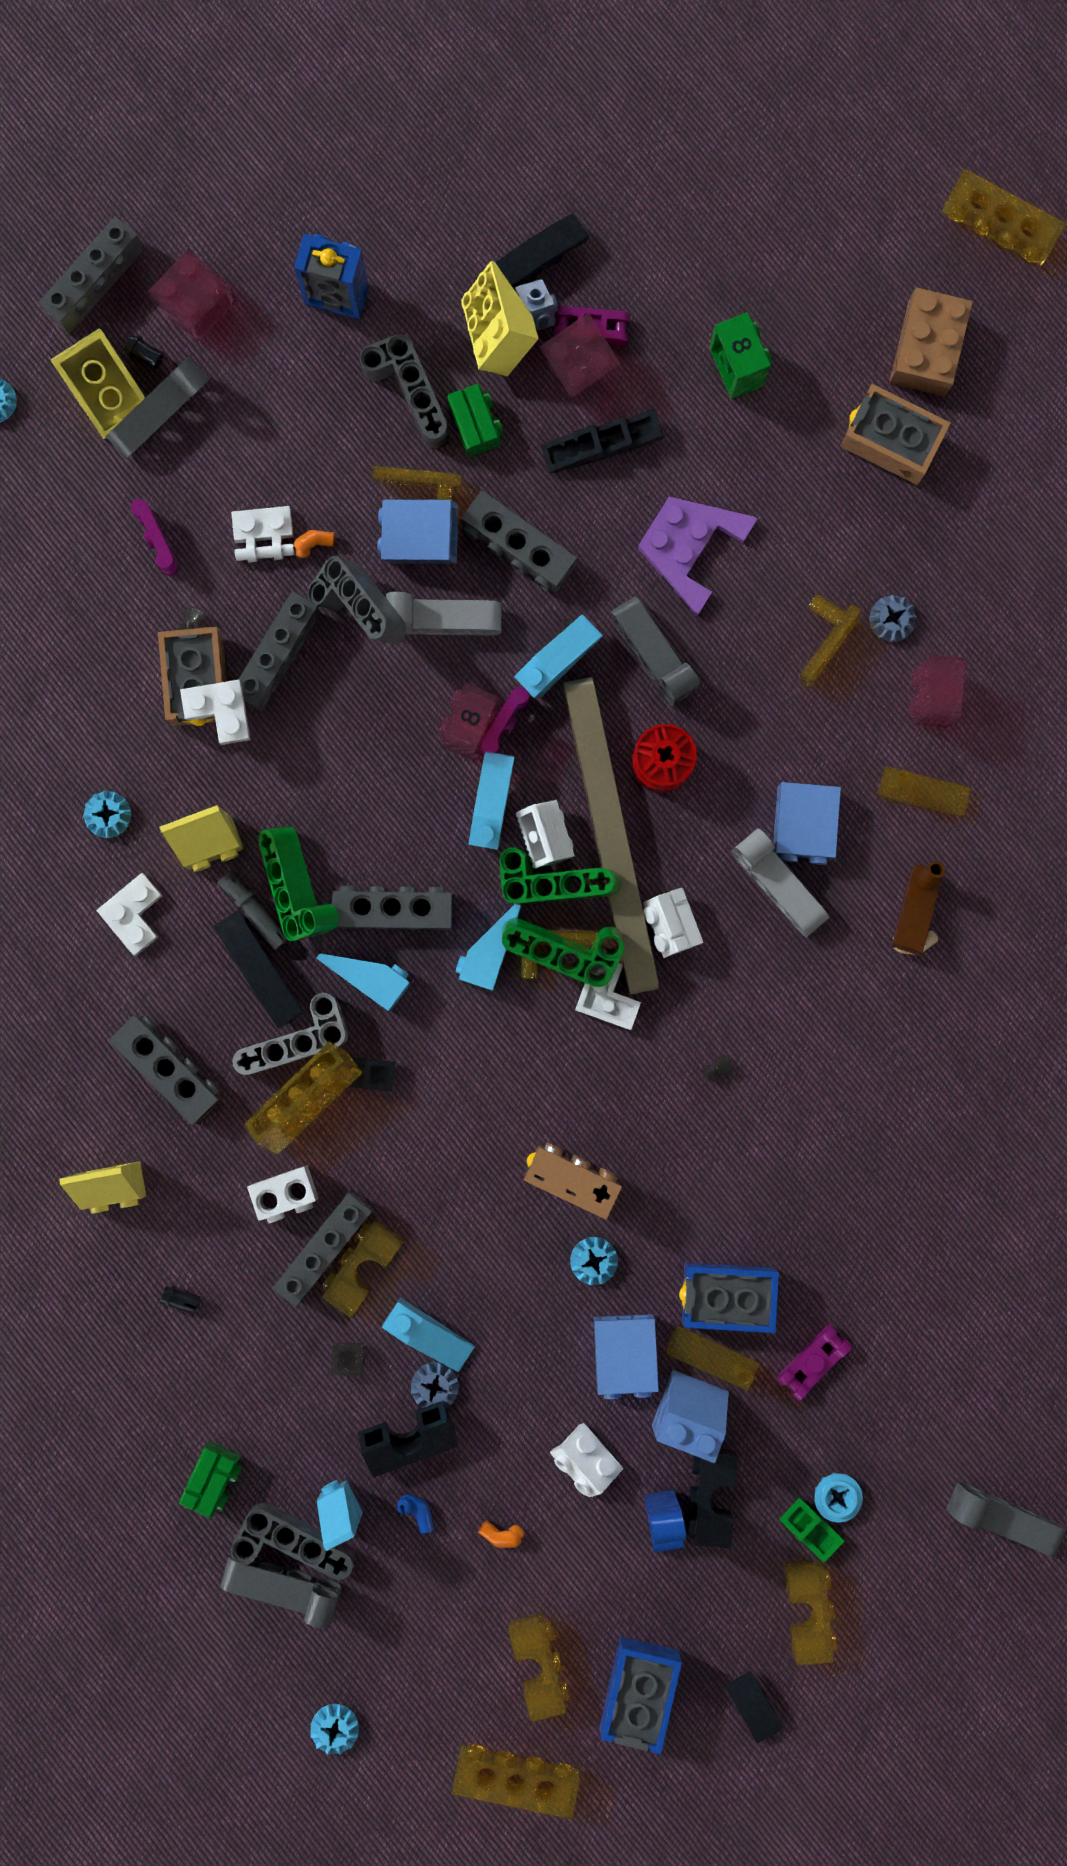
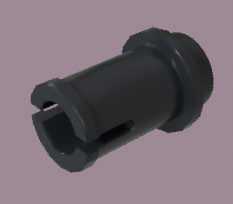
(137, 347)
(179, 1300)

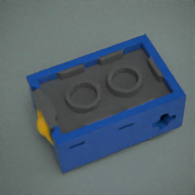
(332, 275)
(729, 1297)
(640, 1695)

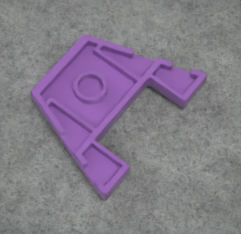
(679, 538)

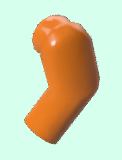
(312, 538)
(502, 1539)

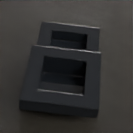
(375, 1075)
(754, 1706)

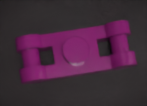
(601, 317)
(155, 537)
(505, 720)
(813, 1362)

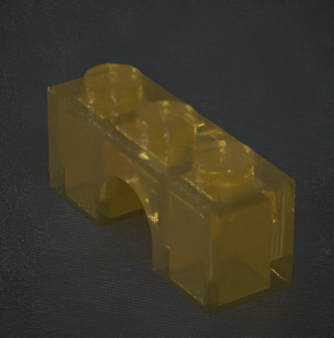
(345, 1289)
(532, 1640)
(811, 1640)

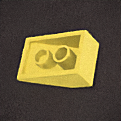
(99, 381)
(203, 838)
(106, 1186)

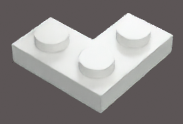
(224, 702)
(125, 911)
(607, 1005)

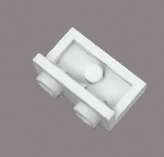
(586, 1461)

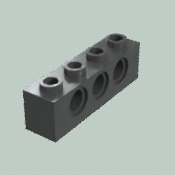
(91, 275)
(488, 510)
(278, 650)
(437, 919)
(128, 1043)
(323, 1248)

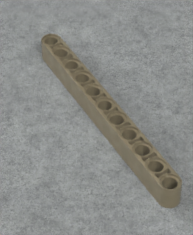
(610, 833)

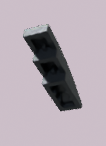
(542, 251)
(602, 441)
(258, 969)

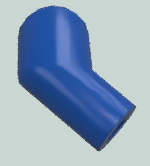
(418, 1508)

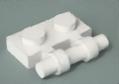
(260, 526)

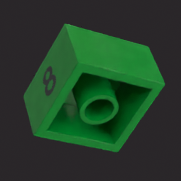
(740, 355)

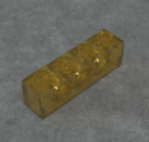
(1000, 203)
(303, 1098)
(525, 1795)

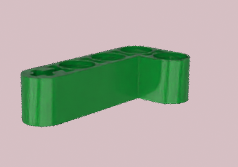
(560, 881)
(292, 888)
(561, 946)

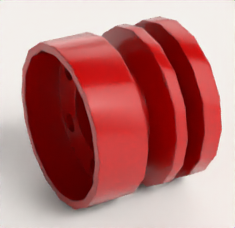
(665, 775)

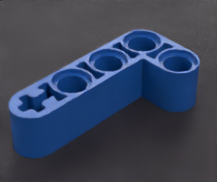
(665, 1521)

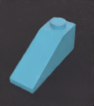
(558, 657)
(491, 800)
(486, 956)
(375, 980)
(427, 1335)
(338, 1513)

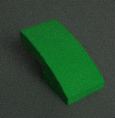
(812, 1530)

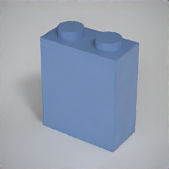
(418, 531)
(806, 822)
(625, 1355)

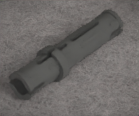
(251, 908)

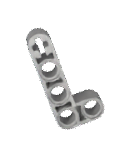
(447, 616)
(779, 883)
(290, 1041)

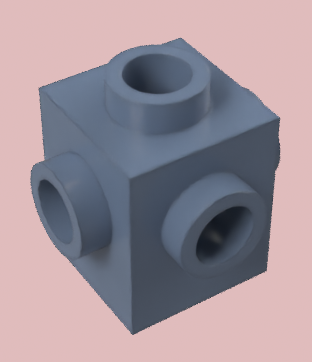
(539, 303)

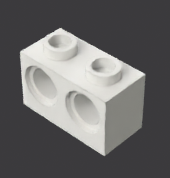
(281, 1188)

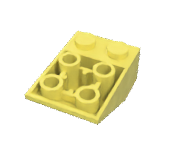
(497, 322)

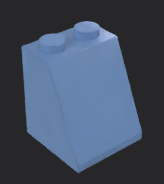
(692, 1416)

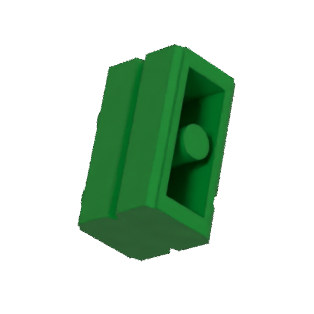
(474, 420)
(210, 1479)

